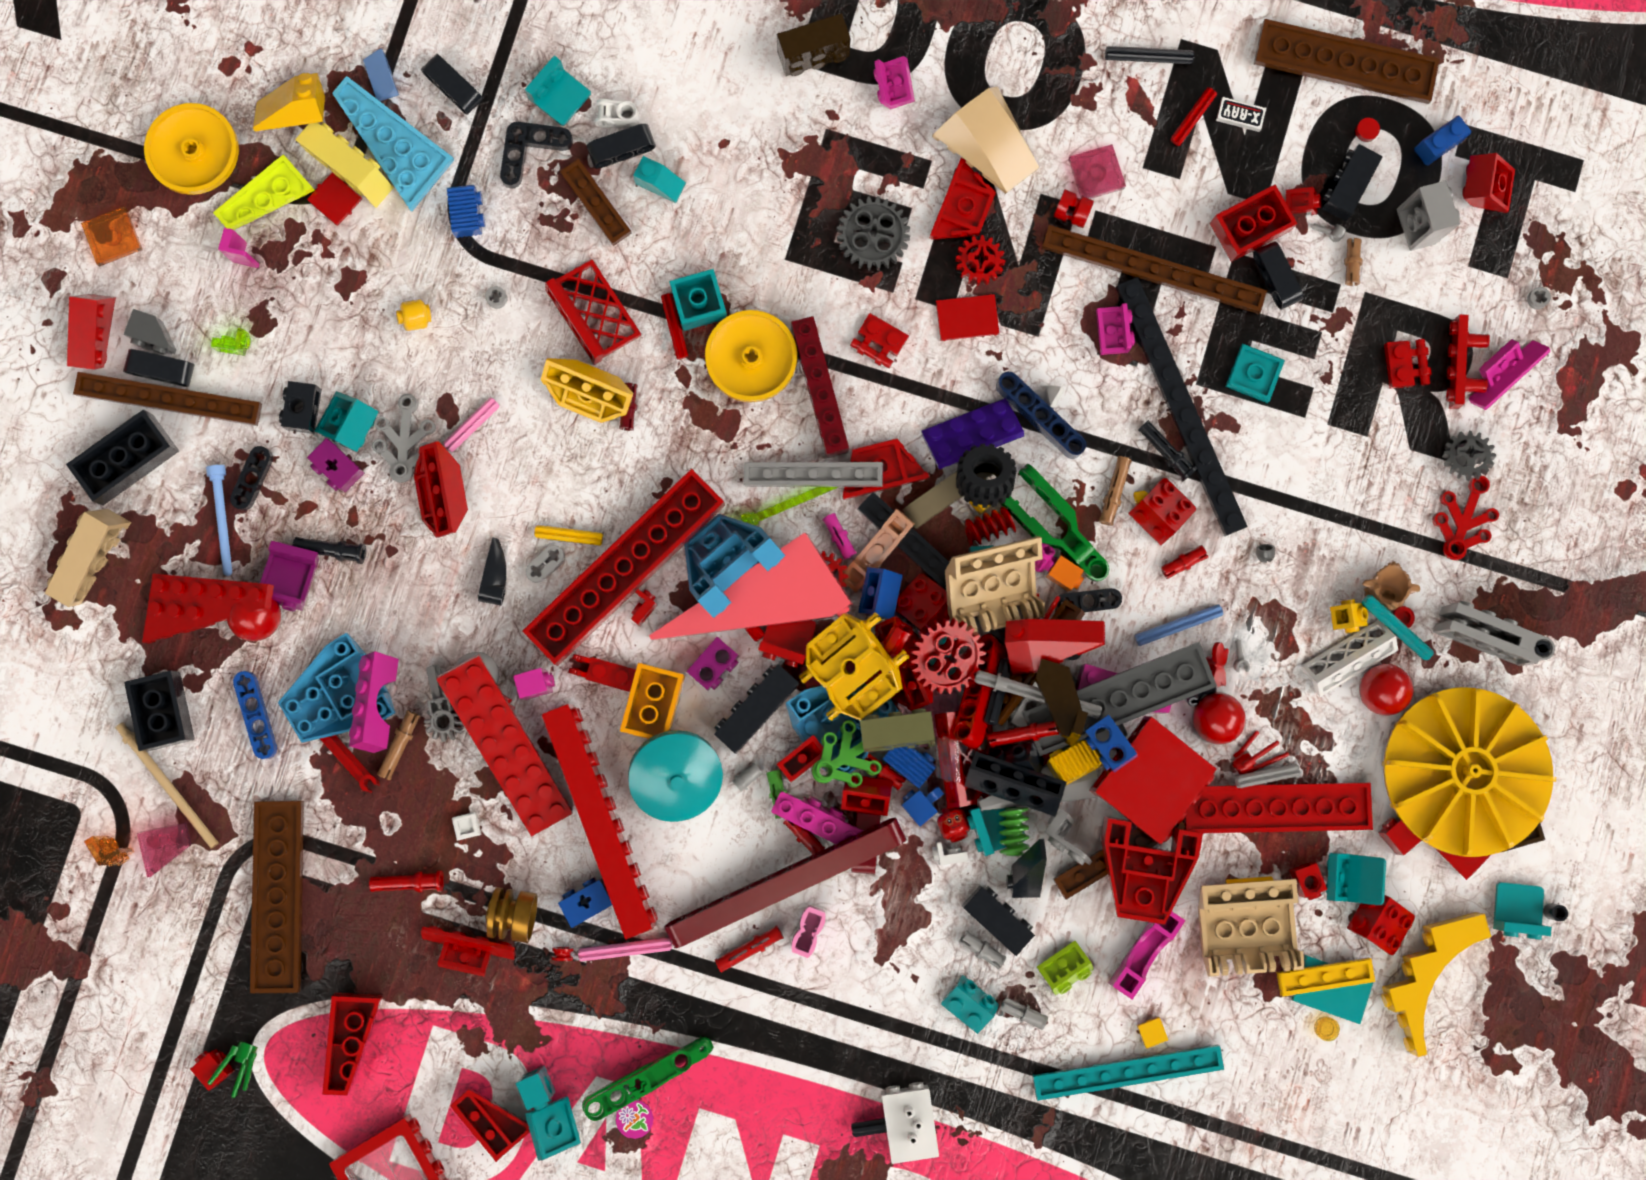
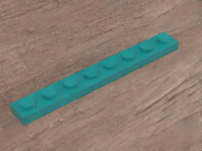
(1128, 1072)

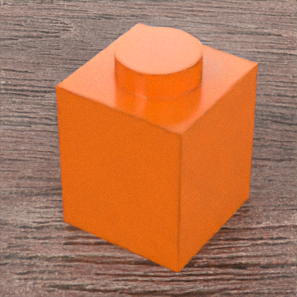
(1065, 574)

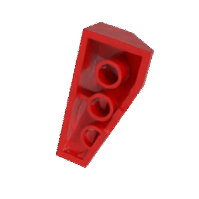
(1049, 639)

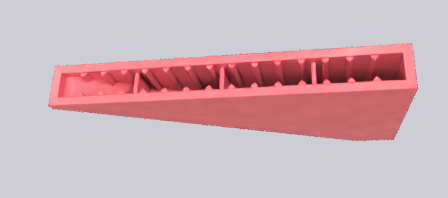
(790, 592)

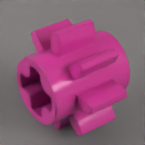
(1048, 559)

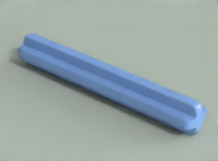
(1179, 625)

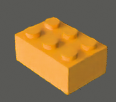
(652, 701)

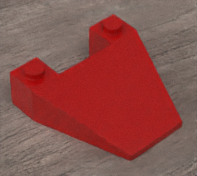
(1143, 878)

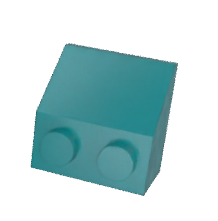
(346, 421)

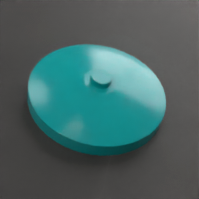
(675, 776)

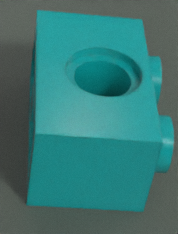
(536, 1088)

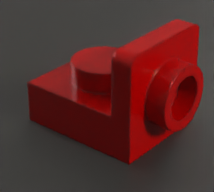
(1303, 200)
(642, 611)

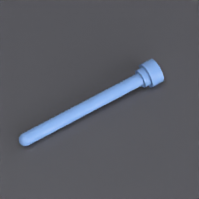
(216, 474)

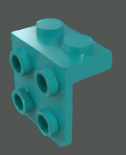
(987, 829)
(1356, 878)
(1520, 910)

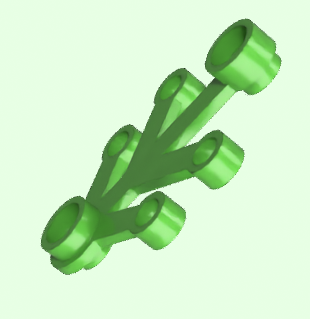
(845, 757)

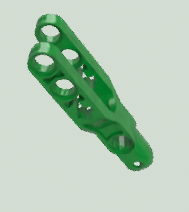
(1074, 544)
(651, 1077)

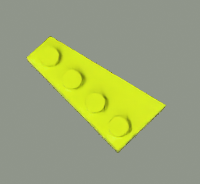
(265, 193)

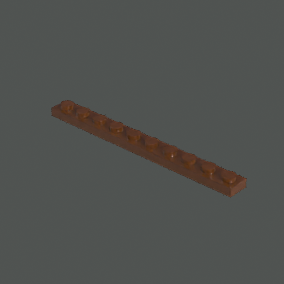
(1154, 269)

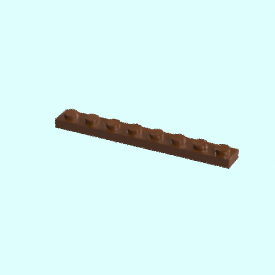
(167, 398)

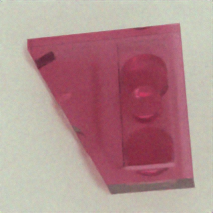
(162, 845)

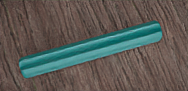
(1397, 627)

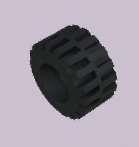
(986, 460)

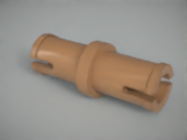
(1353, 261)

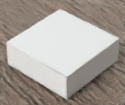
(466, 826)

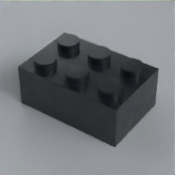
(159, 711)

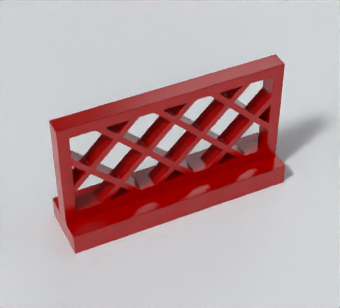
(573, 315)
(956, 791)

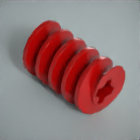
(989, 525)

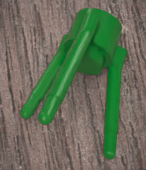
(245, 1054)

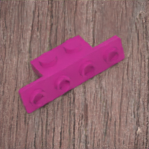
(1507, 369)
(814, 817)

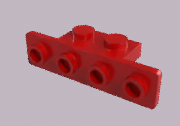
(465, 952)

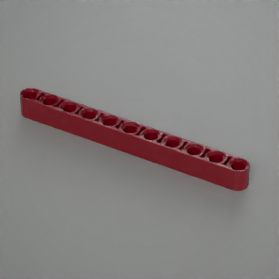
(785, 882)

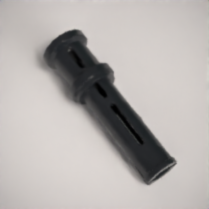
(1175, 459)
(340, 550)

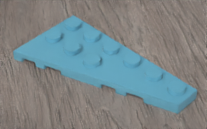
(401, 150)

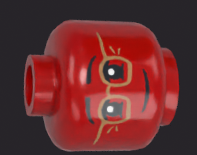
(953, 824)

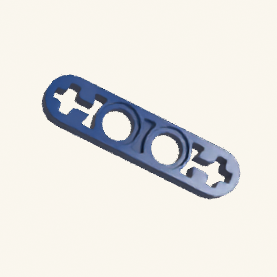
(259, 713)

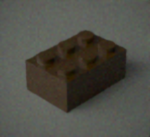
(813, 45)

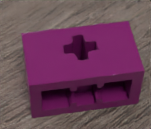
(347, 472)

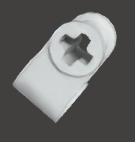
(612, 111)

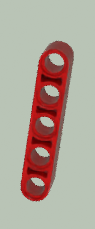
(970, 720)

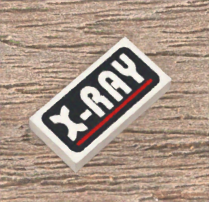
(1241, 114)

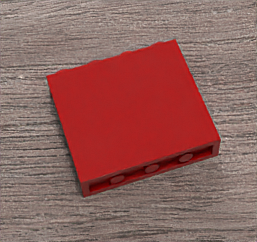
(1158, 783)

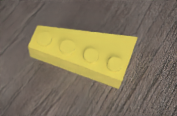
(345, 162)

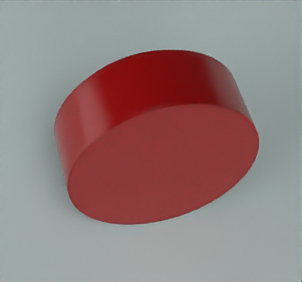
(1367, 129)
(1405, 615)

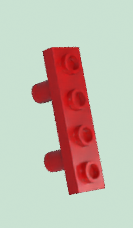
(1458, 352)

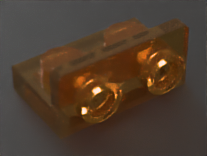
(106, 851)

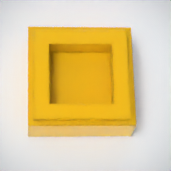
(1152, 1032)

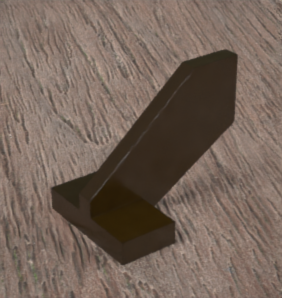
(1061, 699)

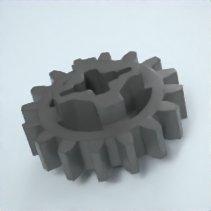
(1460, 460)

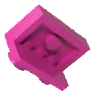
(894, 82)
(1115, 329)

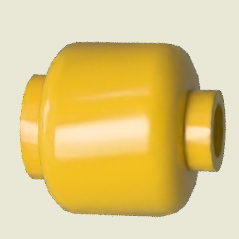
(413, 315)

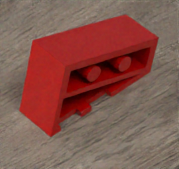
(89, 330)
(490, 1123)

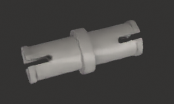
(982, 949)

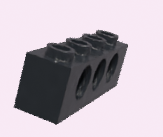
(1015, 783)

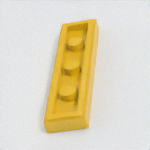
(1326, 977)

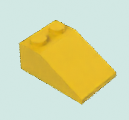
(291, 104)

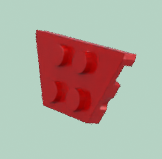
(964, 205)
(898, 467)

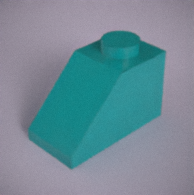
(658, 179)

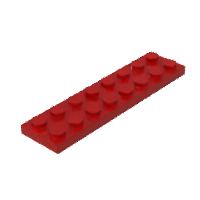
(504, 744)
(1282, 808)

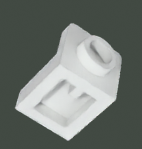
(953, 855)

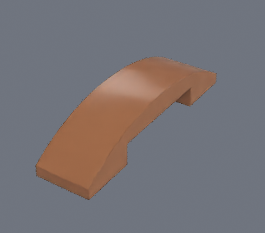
(878, 549)

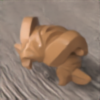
(1390, 586)

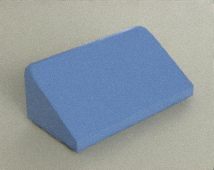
(380, 75)

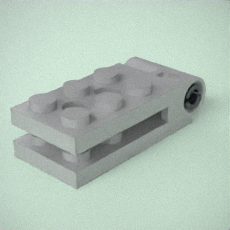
(1493, 635)

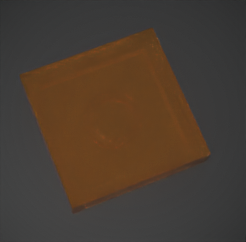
(111, 236)

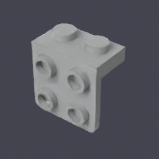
(1057, 830)

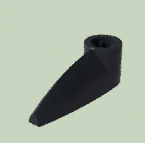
(494, 576)

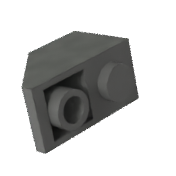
(149, 330)

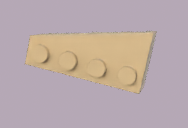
(85, 555)

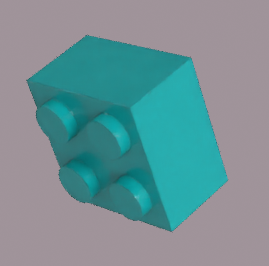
(698, 299)

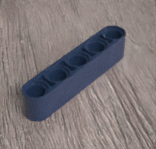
(1043, 426)

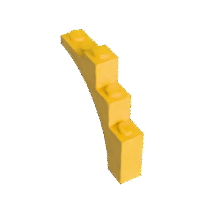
(1422, 968)

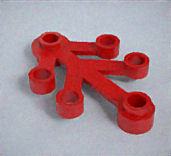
(1463, 520)

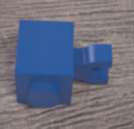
(920, 806)

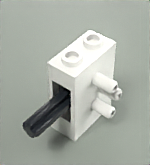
(907, 1123)

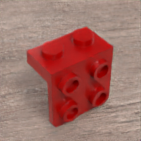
(1163, 511)
(923, 603)
(787, 642)
(1382, 924)

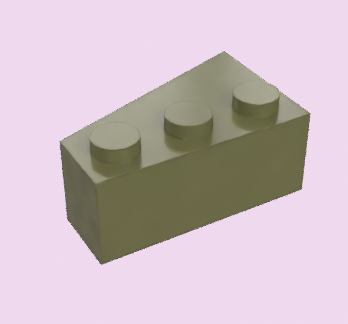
(897, 731)

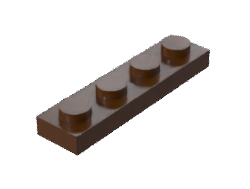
(595, 202)

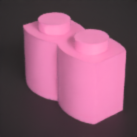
(805, 937)

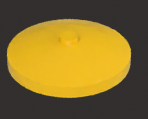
(191, 148)
(751, 356)

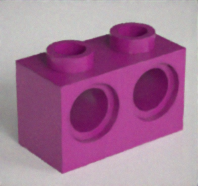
(708, 660)

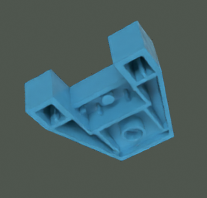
(722, 555)

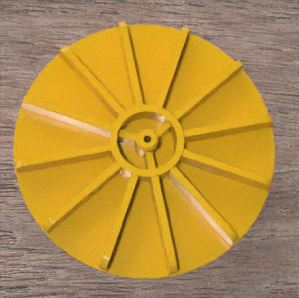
(1468, 772)

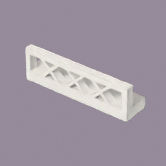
(1354, 660)

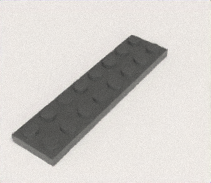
(1135, 692)

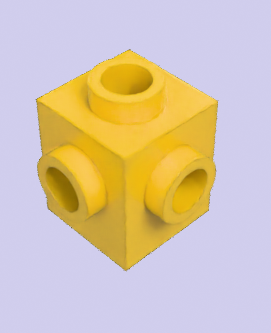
(1349, 616)

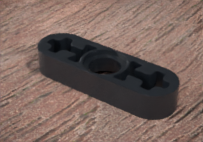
(251, 496)

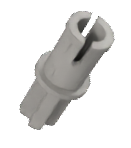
(1024, 1013)

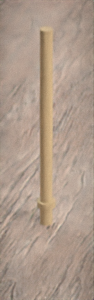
(130, 738)

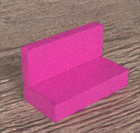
(234, 248)

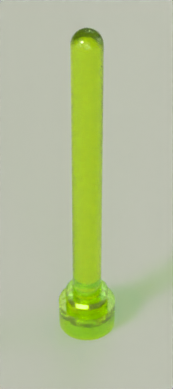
(755, 518)

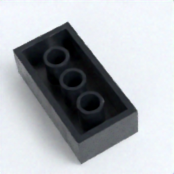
(122, 457)
(756, 709)

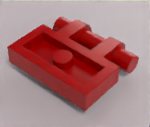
(884, 336)
(1400, 365)

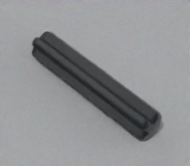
(997, 698)

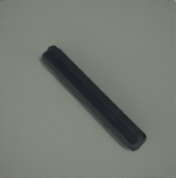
(1149, 55)

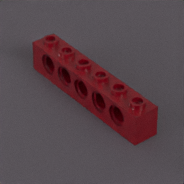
(820, 387)

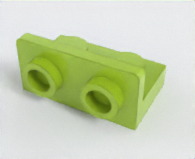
(1066, 968)

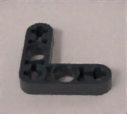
(527, 140)
(1077, 599)

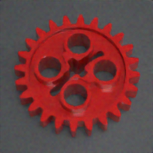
(965, 663)

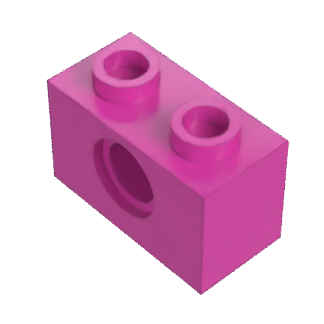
(534, 683)

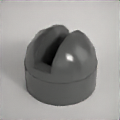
(1265, 552)

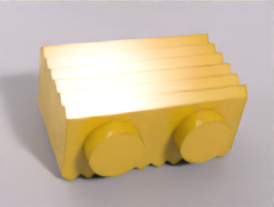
(1074, 762)

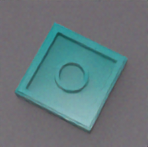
(1255, 373)
(553, 1128)

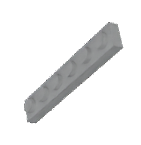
(813, 474)

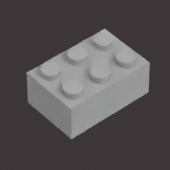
(1428, 215)

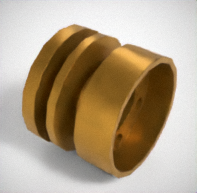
(511, 914)

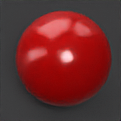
(254, 625)
(1386, 689)
(1219, 718)

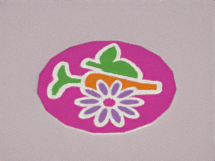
(634, 1119)

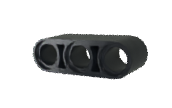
(451, 84)
(621, 146)
(1278, 275)
(158, 368)

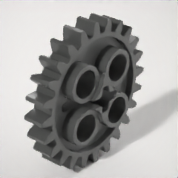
(875, 213)

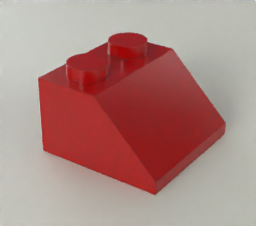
(1489, 182)

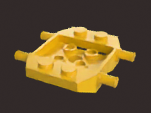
(868, 658)

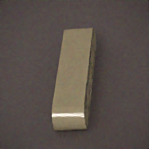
(936, 500)

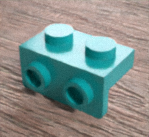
(970, 1004)

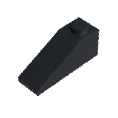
(1028, 872)

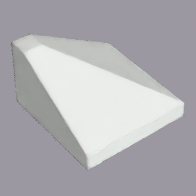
(1053, 395)

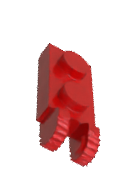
(605, 673)

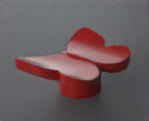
(1217, 662)

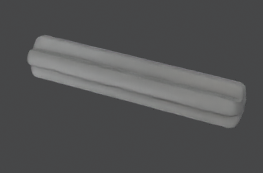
(1267, 775)

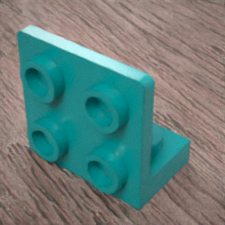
(557, 92)

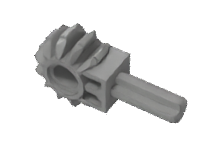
(440, 707)

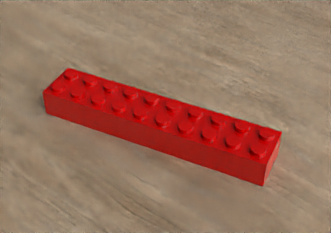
(624, 567)
(599, 820)

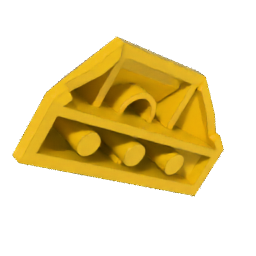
(586, 389)

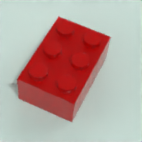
(1253, 223)

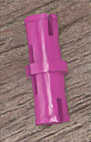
(831, 523)

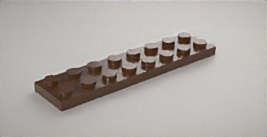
(1346, 61)
(277, 897)

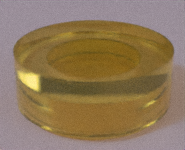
(1326, 1028)

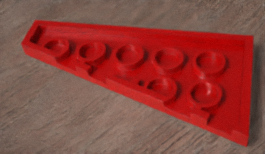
(194, 603)

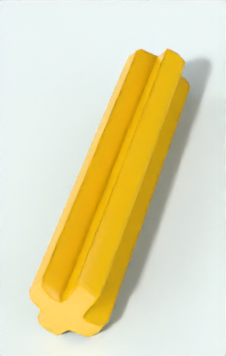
(568, 535)

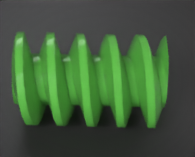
(1013, 831)

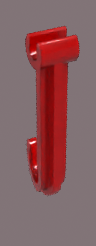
(350, 762)

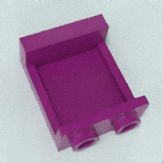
(291, 573)

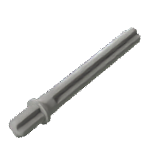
(1004, 684)

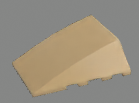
(989, 140)

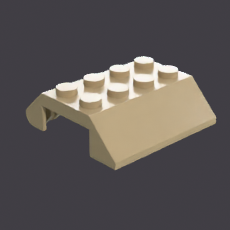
(994, 583)
(1249, 926)

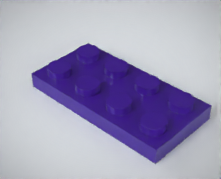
(987, 425)

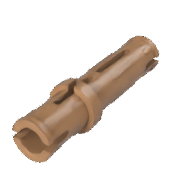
(1113, 497)
(398, 744)

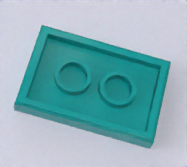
(1342, 1002)

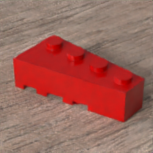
(348, 1034)

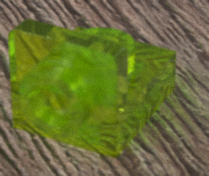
(231, 345)

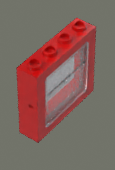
(391, 1154)

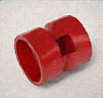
(1081, 212)

